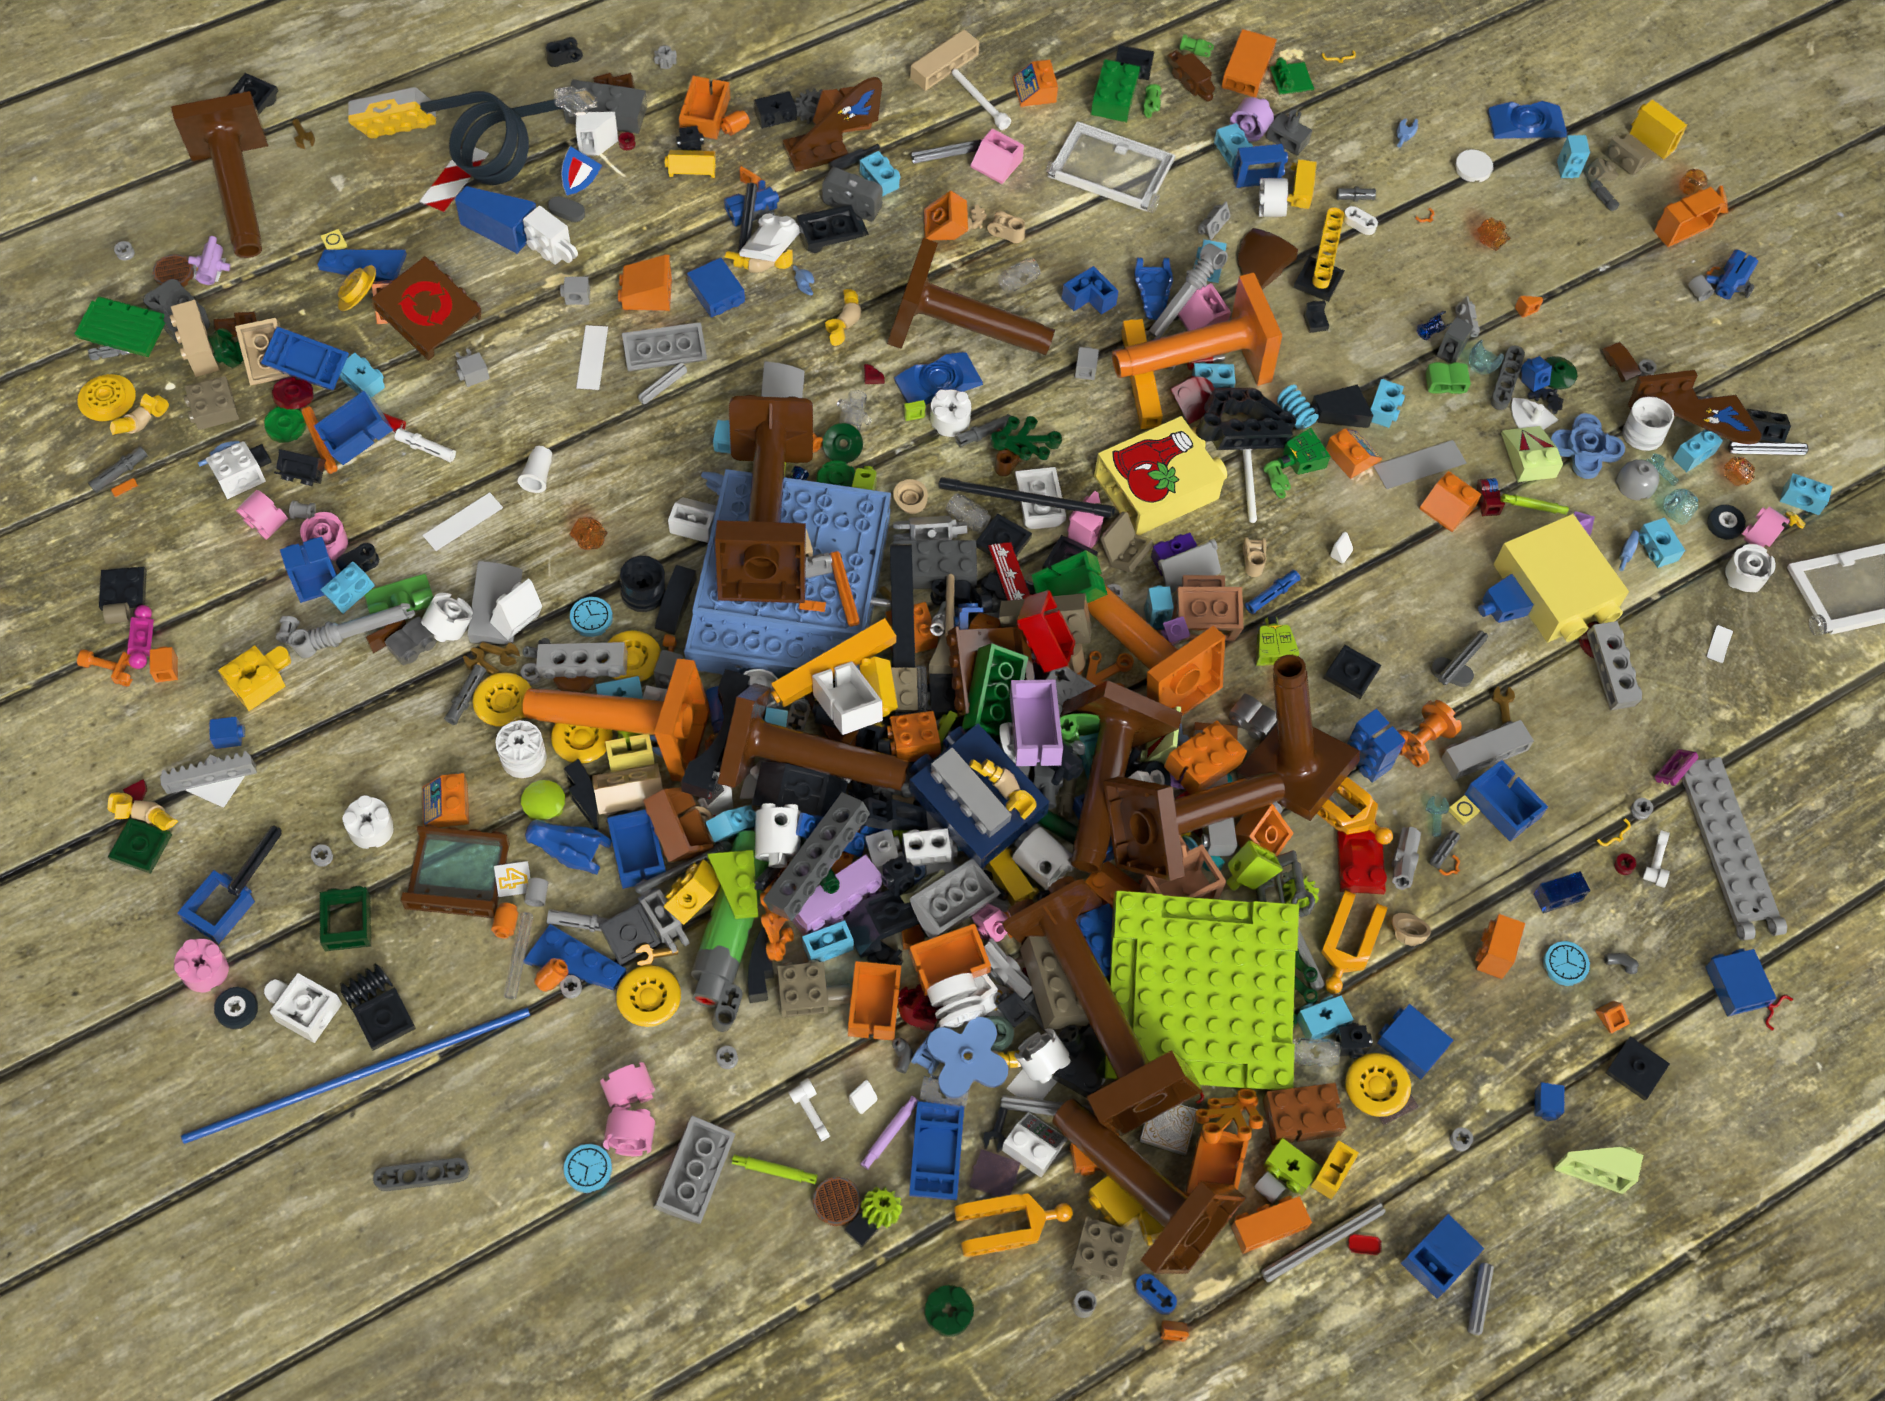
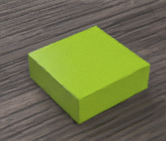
(914, 410)

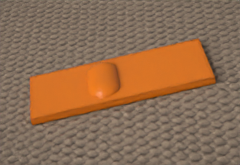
(124, 487)
(813, 606)

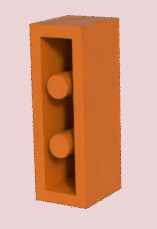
(1270, 1223)

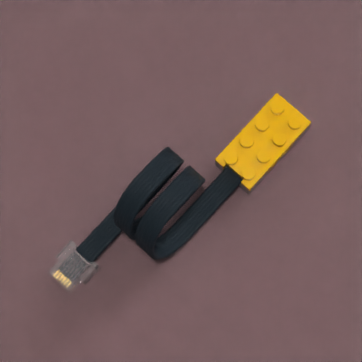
(413, 109)

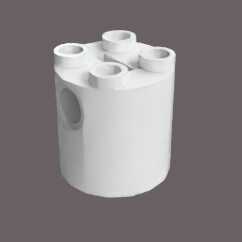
(773, 841)
(1042, 857)

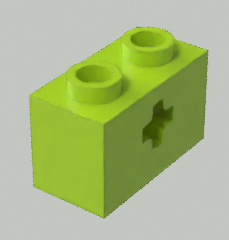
(1304, 1167)

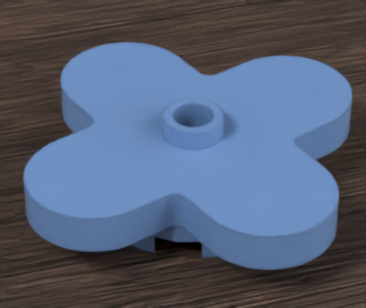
(1588, 446)
(958, 1072)

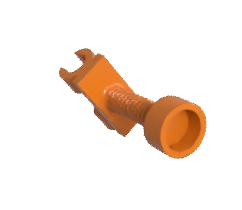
(86, 659)

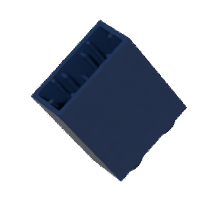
(947, 813)

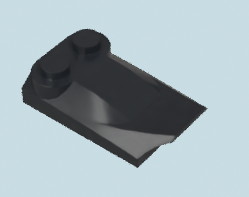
(262, 92)
(830, 227)
(1087, 1069)

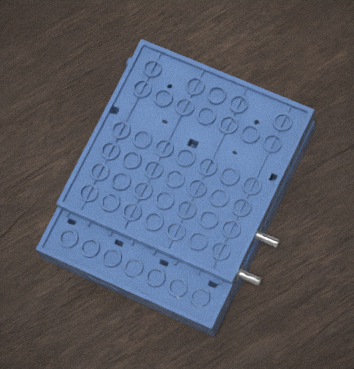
(779, 634)

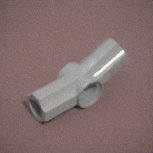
(1406, 857)
(1006, 970)

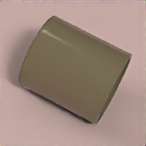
(116, 613)
(838, 995)

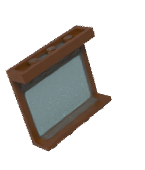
(456, 871)

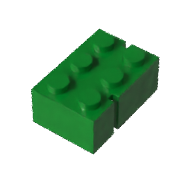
(1115, 90)
(1078, 576)

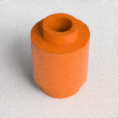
(735, 122)
(505, 920)
(551, 974)

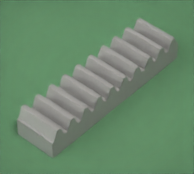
(208, 774)

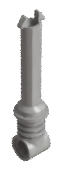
(1211, 259)
(331, 634)

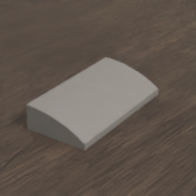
(664, 346)
(782, 380)
(490, 583)
(953, 899)
(694, 1170)

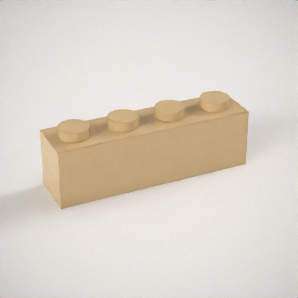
(943, 59)

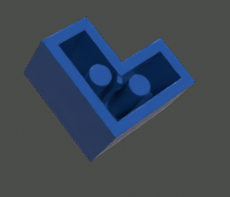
(1091, 288)

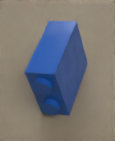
(716, 287)
(1740, 982)
(1414, 1040)

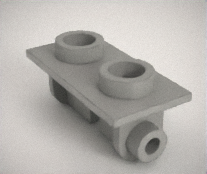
(1215, 221)
(1466, 311)
(818, 565)

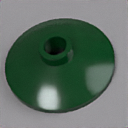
(1562, 373)
(832, 440)

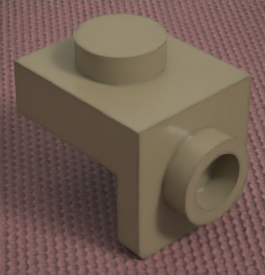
(1601, 169)

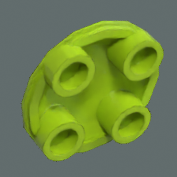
(543, 800)

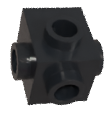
(690, 138)
(898, 875)
(1353, 1040)

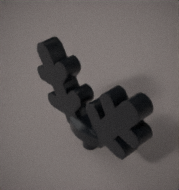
(1554, 401)

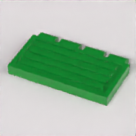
(121, 326)

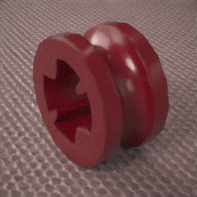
(626, 145)
(1622, 869)

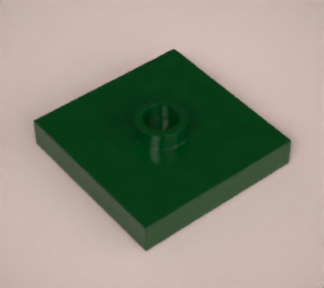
(140, 845)

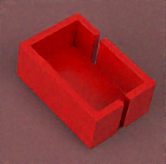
(1046, 632)

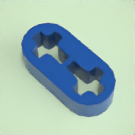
(1152, 1298)

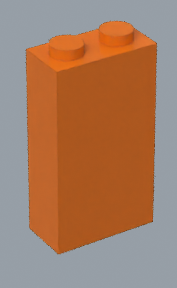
(1249, 63)

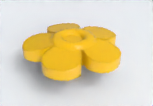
(1795, 519)

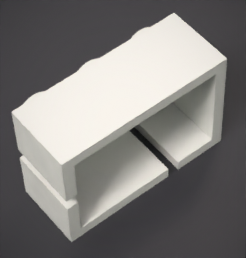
(851, 702)

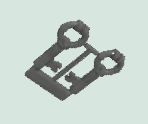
(1296, 874)

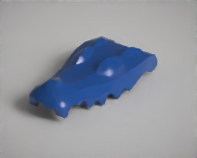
(1154, 286)
(568, 844)

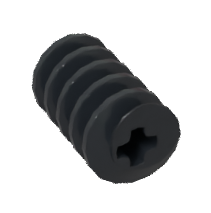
(365, 985)

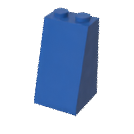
(494, 216)

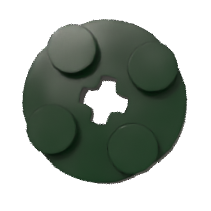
(225, 348)
(940, 1321)

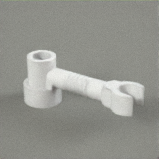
(1655, 873)
(802, 1094)

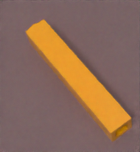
(1144, 384)
(860, 646)

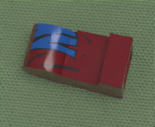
(1489, 497)

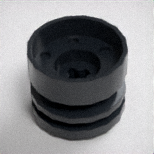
(642, 583)

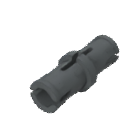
(1354, 194)

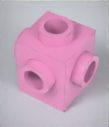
(989, 923)

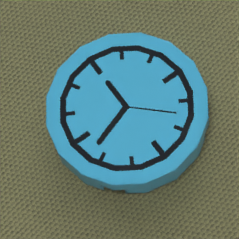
(591, 616)
(1566, 963)
(587, 1168)

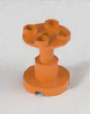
(1437, 722)

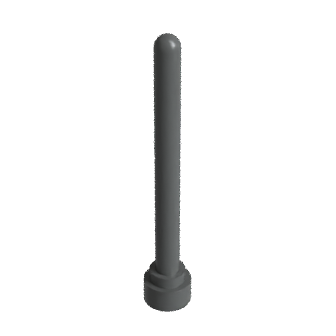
(719, 847)

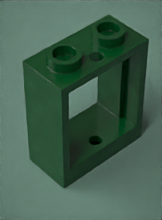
(351, 939)

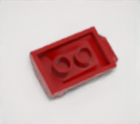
(1361, 863)

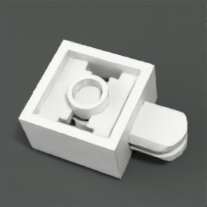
(548, 236)
(302, 1005)

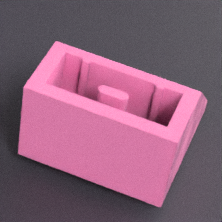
(998, 156)
(1204, 309)
(1085, 527)

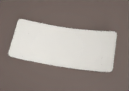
(1719, 644)

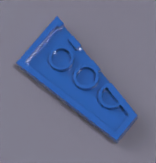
(386, 262)
(580, 958)

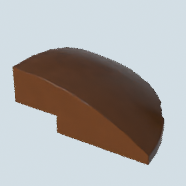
(1265, 255)

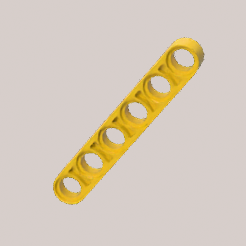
(1325, 246)

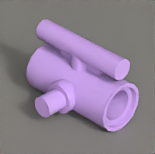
(209, 262)

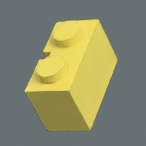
(622, 759)

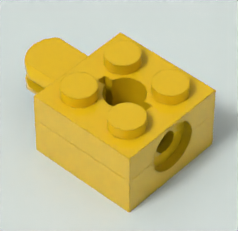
(263, 680)
(691, 891)

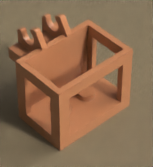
(1207, 602)
(1194, 882)

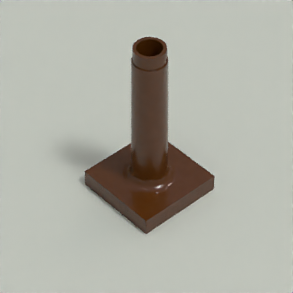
(222, 131)
(962, 311)
(1124, 723)
(754, 737)
(1302, 755)
(1149, 820)
(1187, 1221)

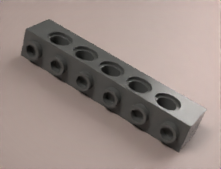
(816, 856)

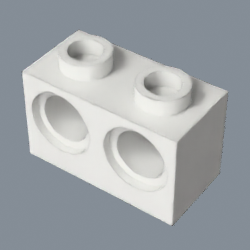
(927, 853)

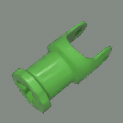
(1198, 46)
(1152, 102)
(1277, 478)

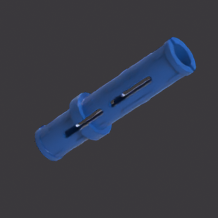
(1279, 587)

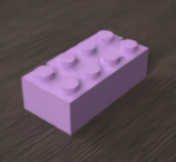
(1036, 722)
(824, 909)

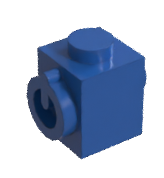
(1536, 373)

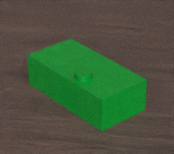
(991, 688)

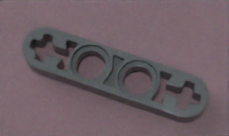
(1507, 377)
(421, 1178)

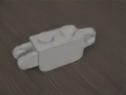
(930, 528)
(661, 919)

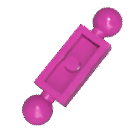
(140, 637)

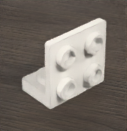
(235, 469)

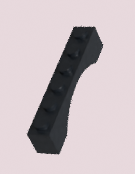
(702, 771)

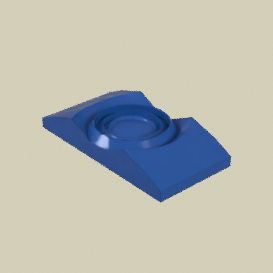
(1527, 121)
(304, 358)
(947, 373)
(936, 1151)

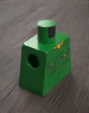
(1305, 453)

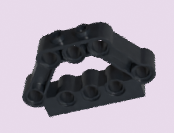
(1266, 429)

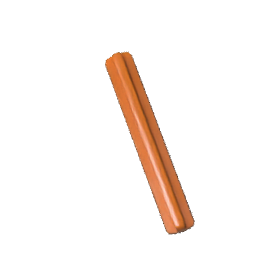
(311, 420)
(844, 589)

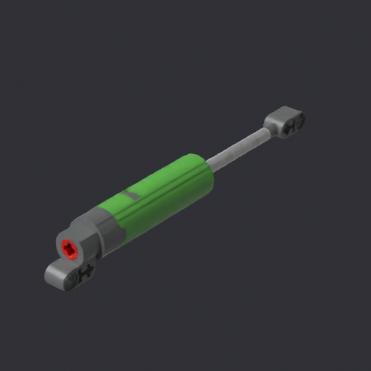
(726, 936)

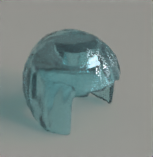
(1483, 361)
(1680, 505)

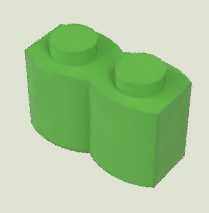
(1447, 378)

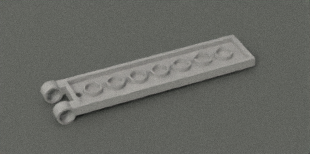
(1731, 848)

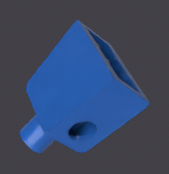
(1505, 601)

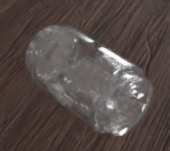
(1019, 275)
(965, 509)
(1328, 1049)
(930, 1093)

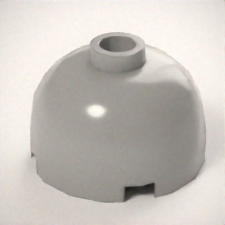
(1638, 479)

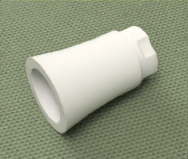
(536, 470)

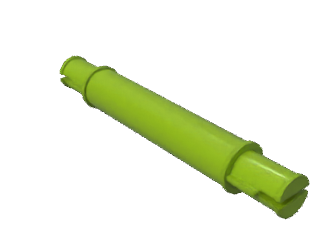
(1534, 504)
(774, 1169)

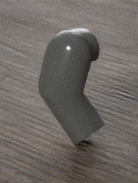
(1623, 959)
(904, 1053)

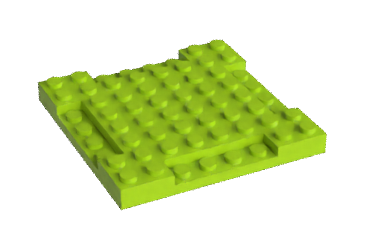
(1208, 984)

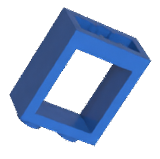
(1258, 155)
(230, 918)

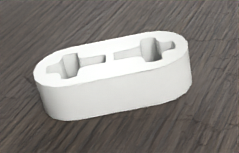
(1360, 220)

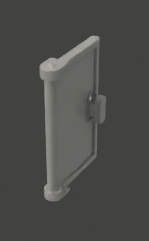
(1195, 561)

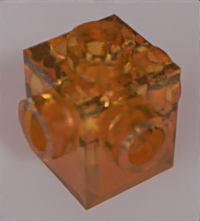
(1493, 233)
(588, 533)

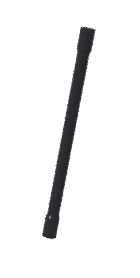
(1097, 509)

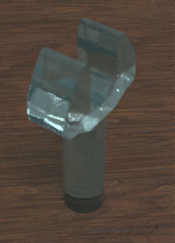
(1659, 460)
(1437, 814)

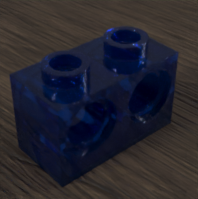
(1561, 892)

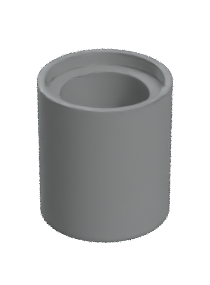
(1701, 288)
(536, 892)
(1270, 1187)
(1082, 1313)

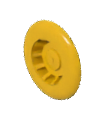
(356, 287)
(105, 392)
(637, 662)
(503, 702)
(581, 740)
(648, 996)
(1378, 1084)

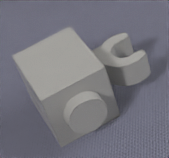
(471, 368)

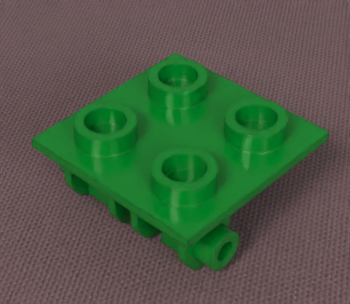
(1291, 77)

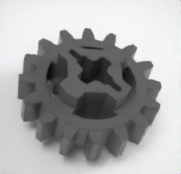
(807, 105)

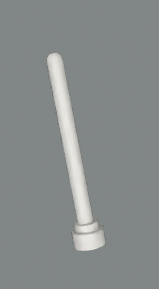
(1001, 120)
(1249, 485)

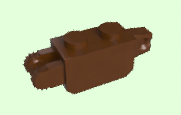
(1192, 74)

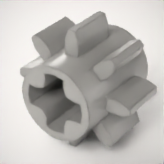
(665, 57)

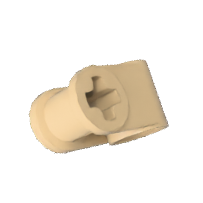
(1008, 227)
(1254, 552)

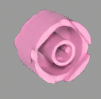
(262, 514)
(330, 528)
(1766, 528)
(201, 965)
(628, 1086)
(629, 1131)

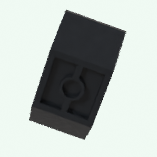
(796, 785)
(878, 919)

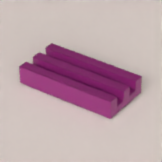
(1675, 767)

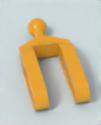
(1363, 820)
(1342, 961)
(1006, 1204)

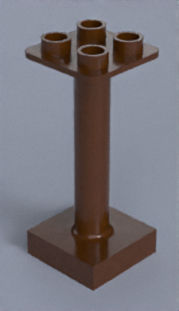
(762, 555)
(1142, 1086)

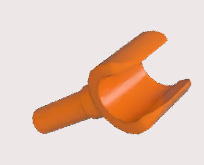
(669, 641)

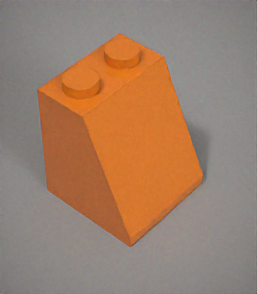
(646, 285)

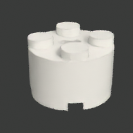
(1273, 197)
(950, 412)
(1749, 568)
(447, 617)
(368, 822)
(1042, 1055)

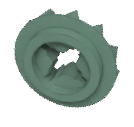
(1005, 1029)

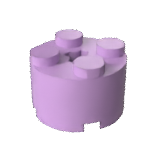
(1253, 117)

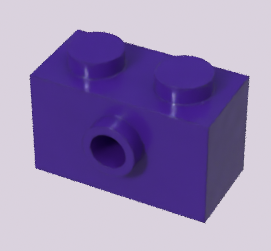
(1172, 547)

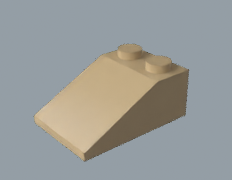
(254, 342)

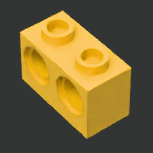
(1334, 1169)

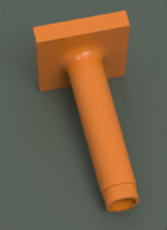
(1249, 330)
(1174, 675)
(675, 721)

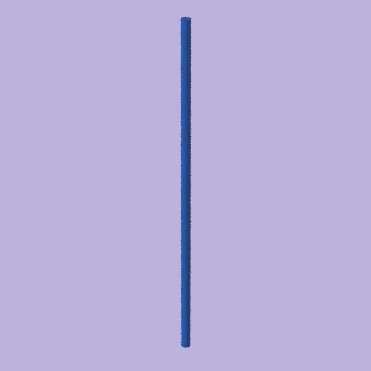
(355, 1075)

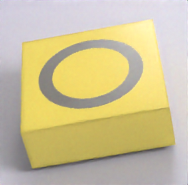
(334, 240)
(1463, 810)

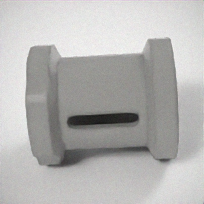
(301, 510)
(288, 625)

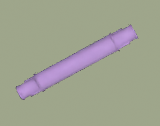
(890, 1131)

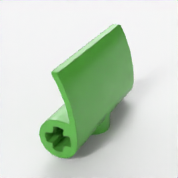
(411, 591)
(1078, 724)

